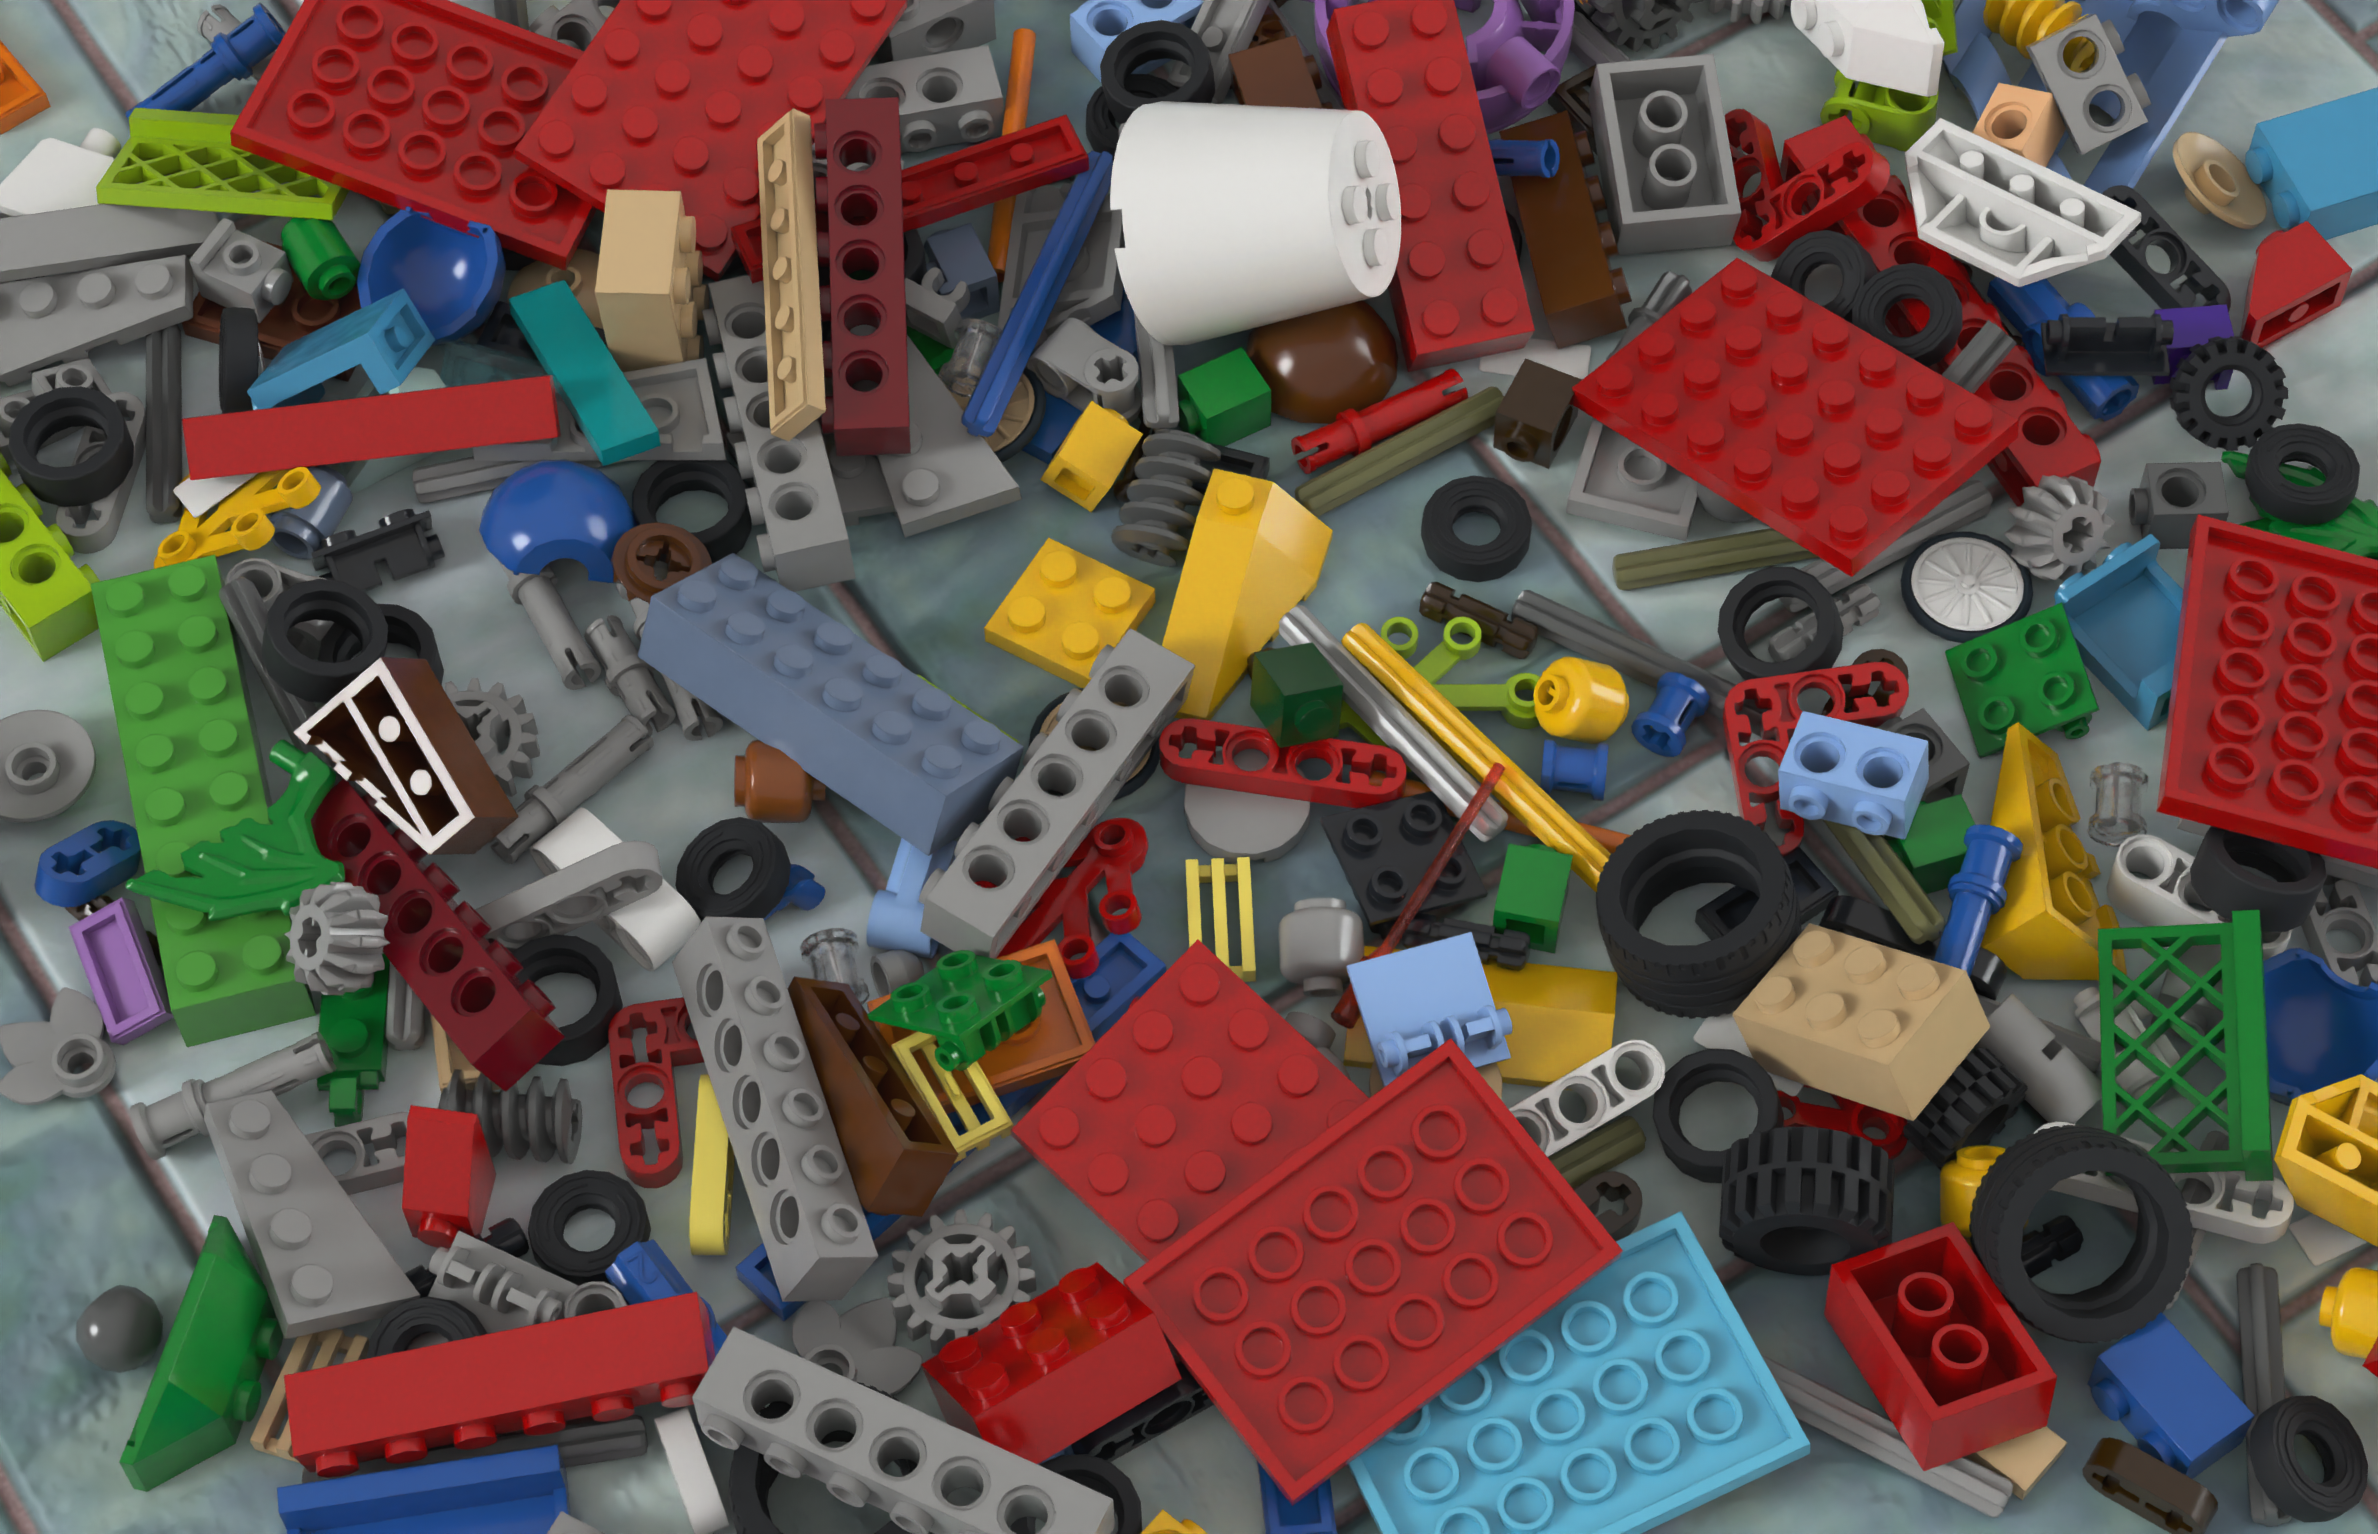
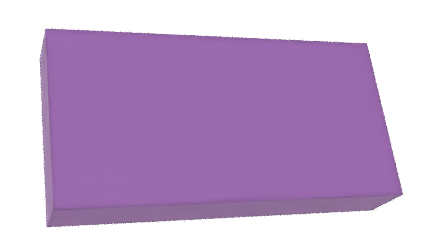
(122, 971)

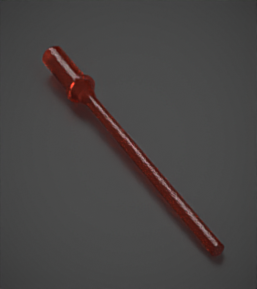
(1346, 1010)

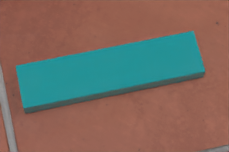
(584, 372)

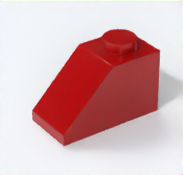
(2292, 284)
(445, 1175)

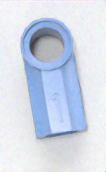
(896, 912)

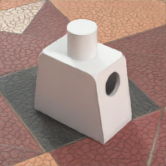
(58, 175)

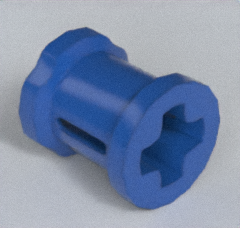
(1670, 714)
(1574, 769)

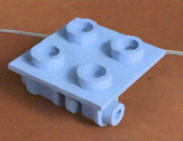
(1425, 998)

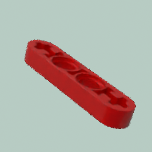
(1280, 775)

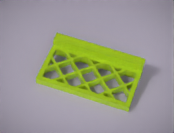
(200, 153)

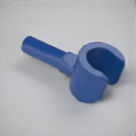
(801, 891)

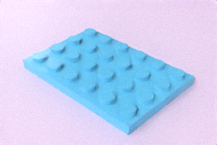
(1596, 1414)

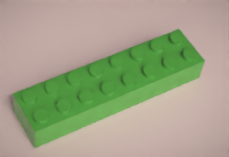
(190, 774)

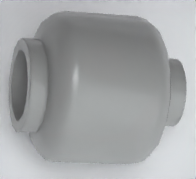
(1319, 944)

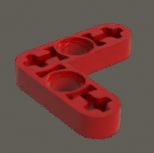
(1856, 167)
(1780, 697)
(666, 1048)

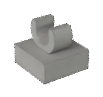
(934, 313)

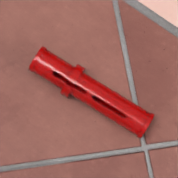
(1356, 431)

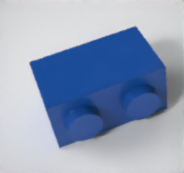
(2169, 1398)

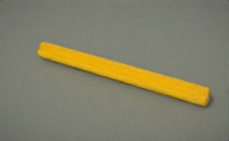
(1477, 753)

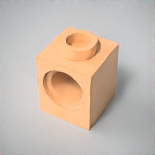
(2022, 122)

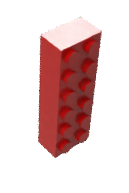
(1457, 264)

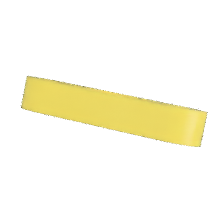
(710, 1177)

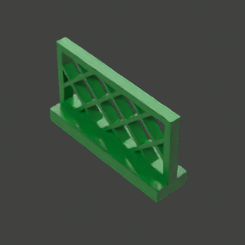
(2242, 1029)

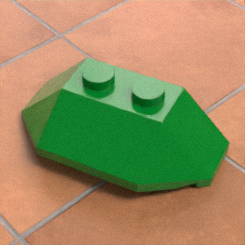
(208, 1365)

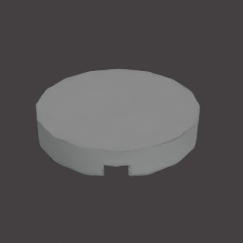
(1244, 823)

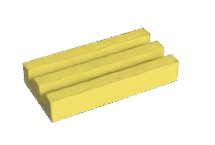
(1218, 874)
(977, 1134)

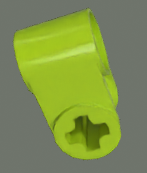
(1881, 113)

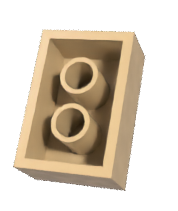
(650, 280)
(1862, 1020)

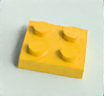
(1067, 612)

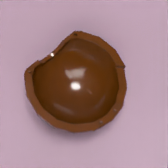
(1325, 362)

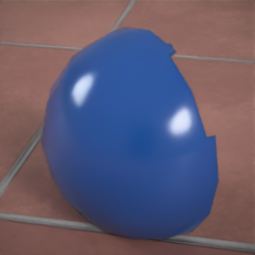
(444, 272)
(556, 514)
(2316, 1026)

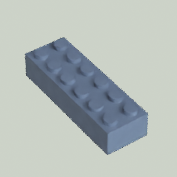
(828, 701)

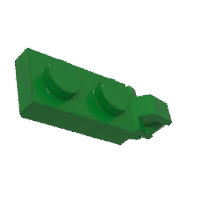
(358, 1042)

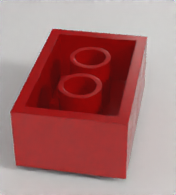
(1939, 1346)
(1054, 1366)

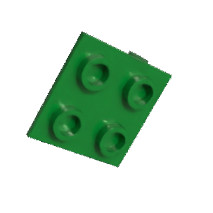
(2024, 676)
(967, 1005)

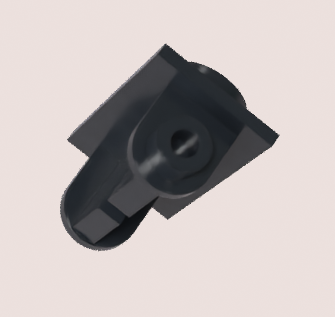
(2106, 349)
(397, 541)

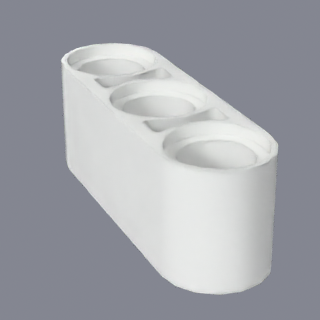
(2166, 895)
(645, 929)
(1601, 1093)

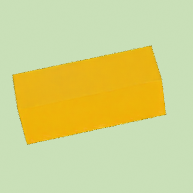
(1555, 1014)

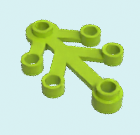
(1463, 696)

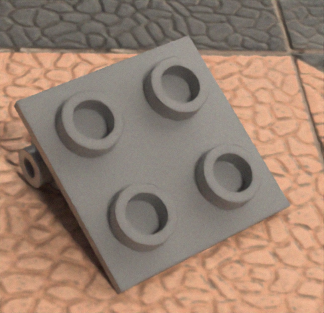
(494, 1287)

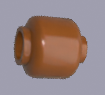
(774, 786)

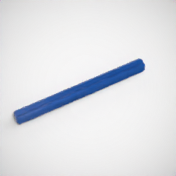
(1038, 297)

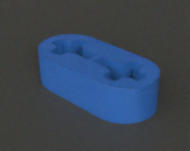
(81, 856)

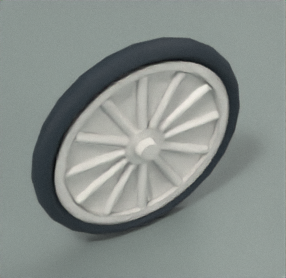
(1965, 586)

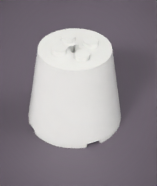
(1251, 215)

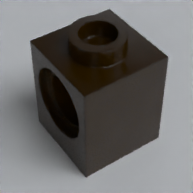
(1535, 414)

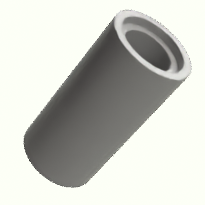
(2056, 1079)

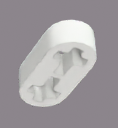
(691, 1472)

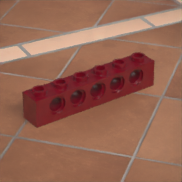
(869, 134)
(437, 942)

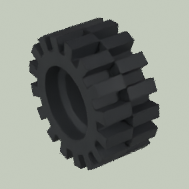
(2204, 363)
(1967, 1108)

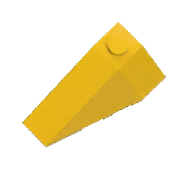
(1243, 571)
(2050, 905)

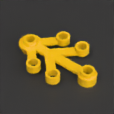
(243, 512)

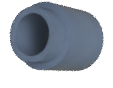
(303, 529)

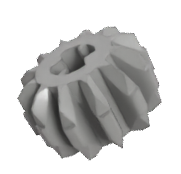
(2059, 527)
(337, 938)

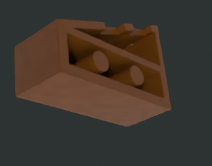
(413, 756)

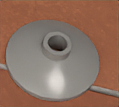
(48, 745)

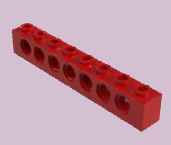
(1890, 236)

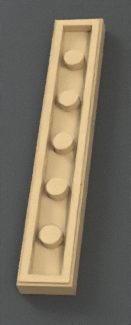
(790, 276)

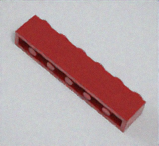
(499, 1385)

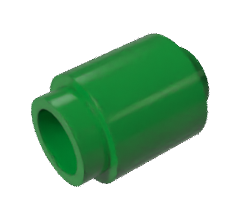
(320, 257)

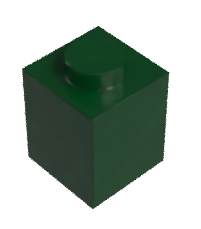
(1296, 694)

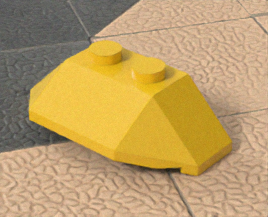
(2333, 1154)

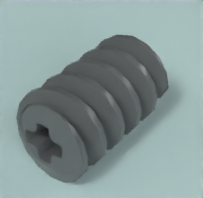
(1162, 495)
(520, 1119)

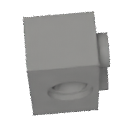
(939, 27)

